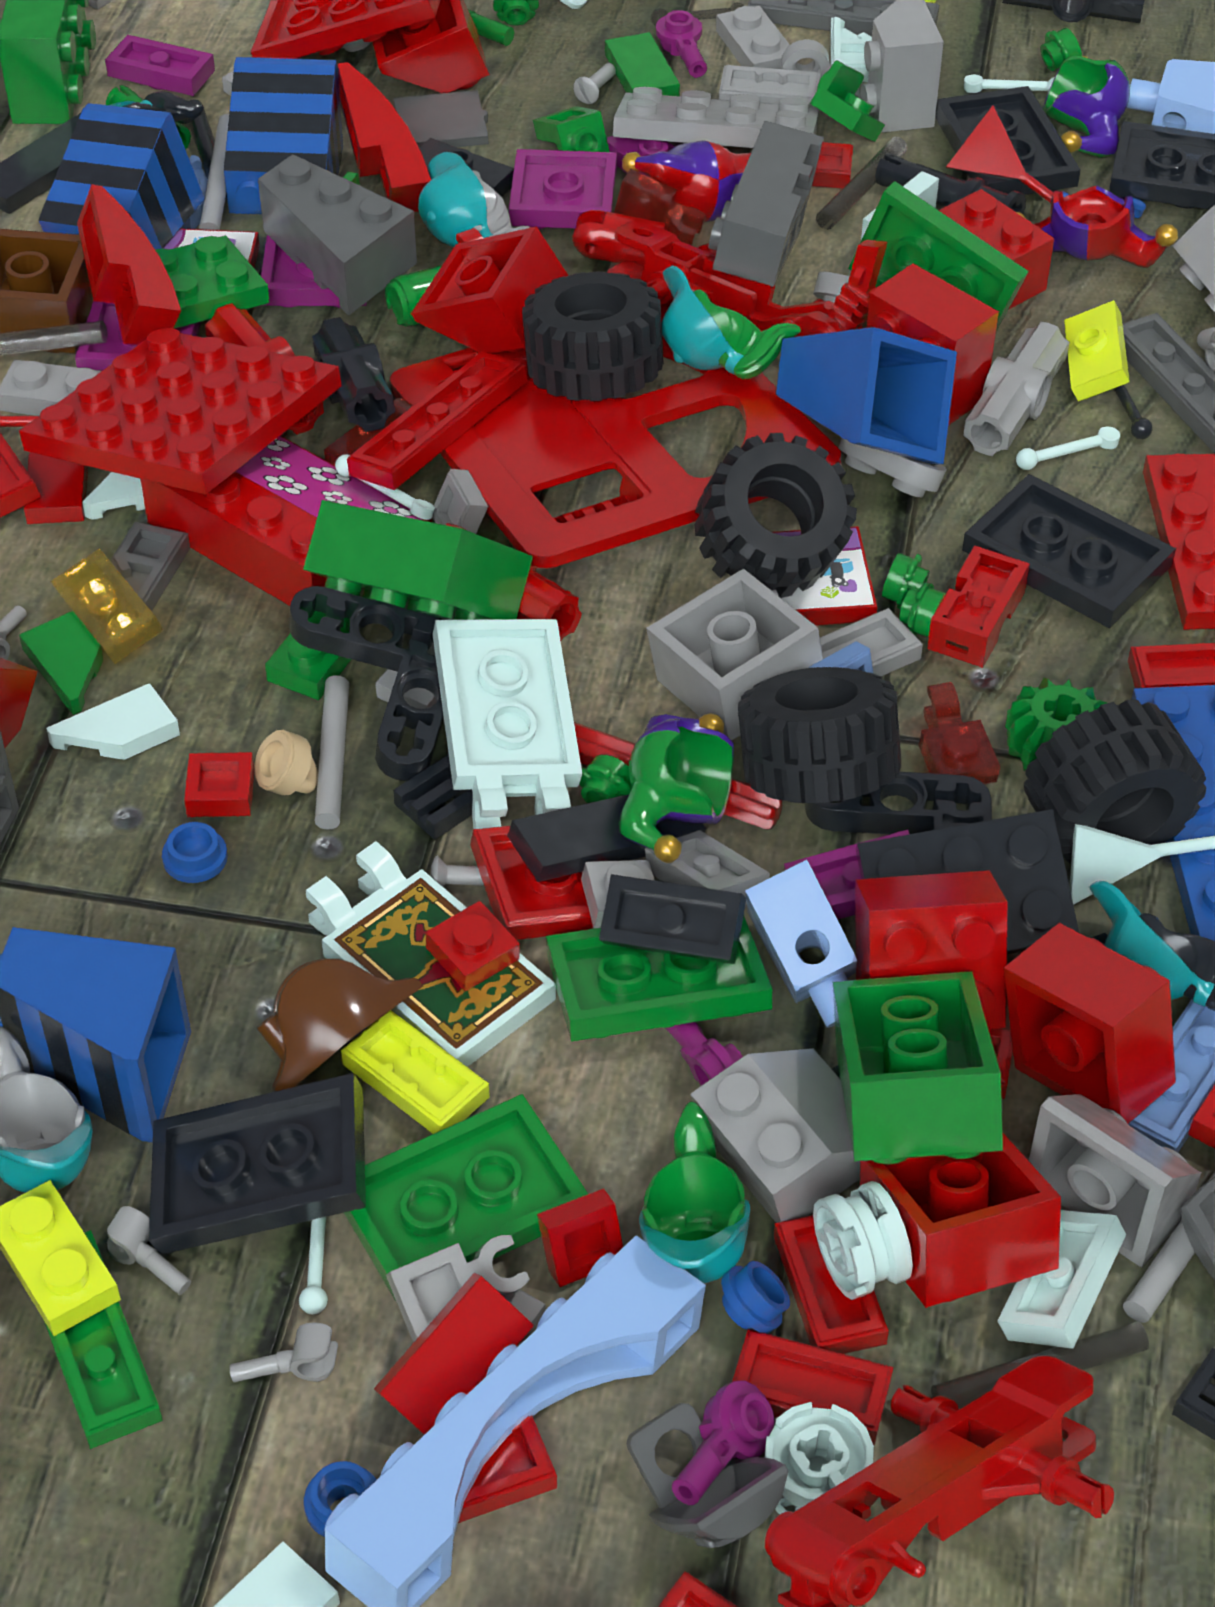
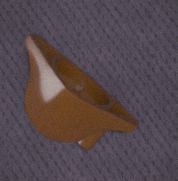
(322, 1010)

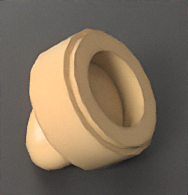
(285, 764)

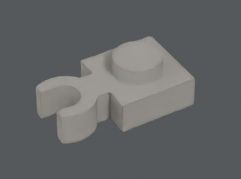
(432, 1281)

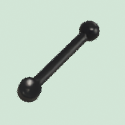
(1141, 427)

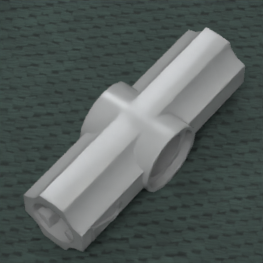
(1016, 389)

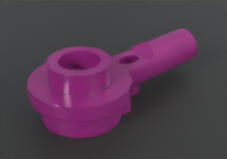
(679, 36)
(703, 1056)
(732, 1427)

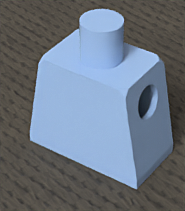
(1182, 98)
(796, 916)

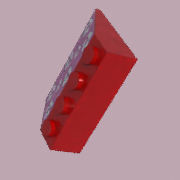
(264, 515)

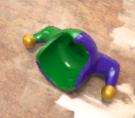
(1091, 100)
(678, 774)

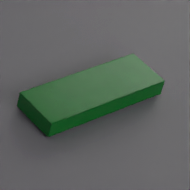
(105, 1375)

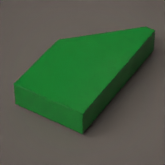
(65, 657)

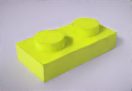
(54, 1259)

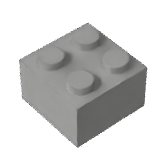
(728, 644)

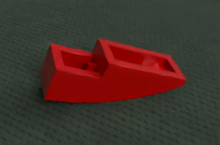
(381, 139)
(125, 268)

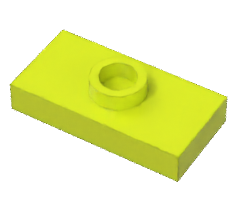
(1096, 351)
(415, 1073)

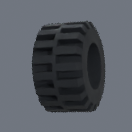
(593, 335)
(794, 478)
(820, 735)
(1117, 774)

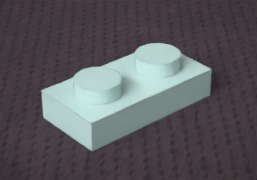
(1057, 1303)

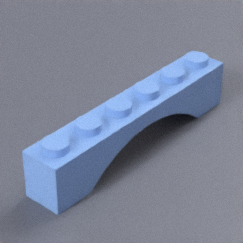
(621, 1324)

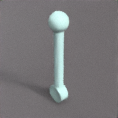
(975, 84)
(1107, 438)
(418, 507)
(313, 1297)

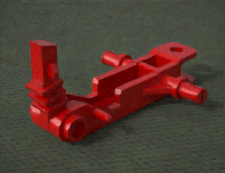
(744, 295)
(943, 1477)

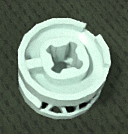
(862, 1239)
(818, 1450)

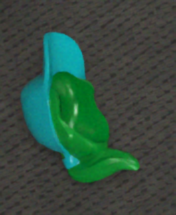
(717, 336)
(696, 1204)

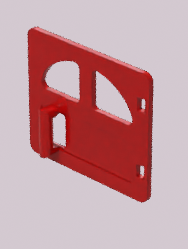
(551, 440)

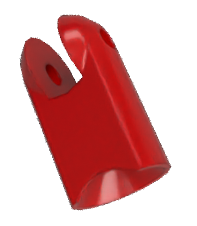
(599, 229)

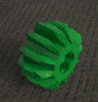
(1042, 712)

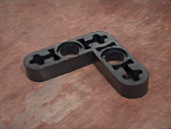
(413, 665)
(917, 787)

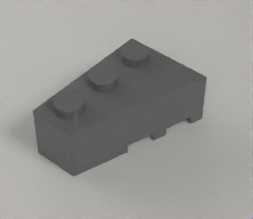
(767, 205)
(337, 229)

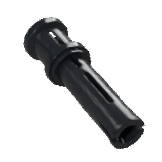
(949, 188)

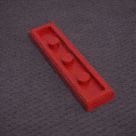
(437, 420)

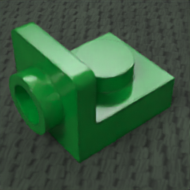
(838, 100)
(573, 130)
(305, 668)

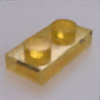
(107, 606)

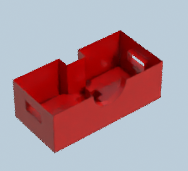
(974, 612)

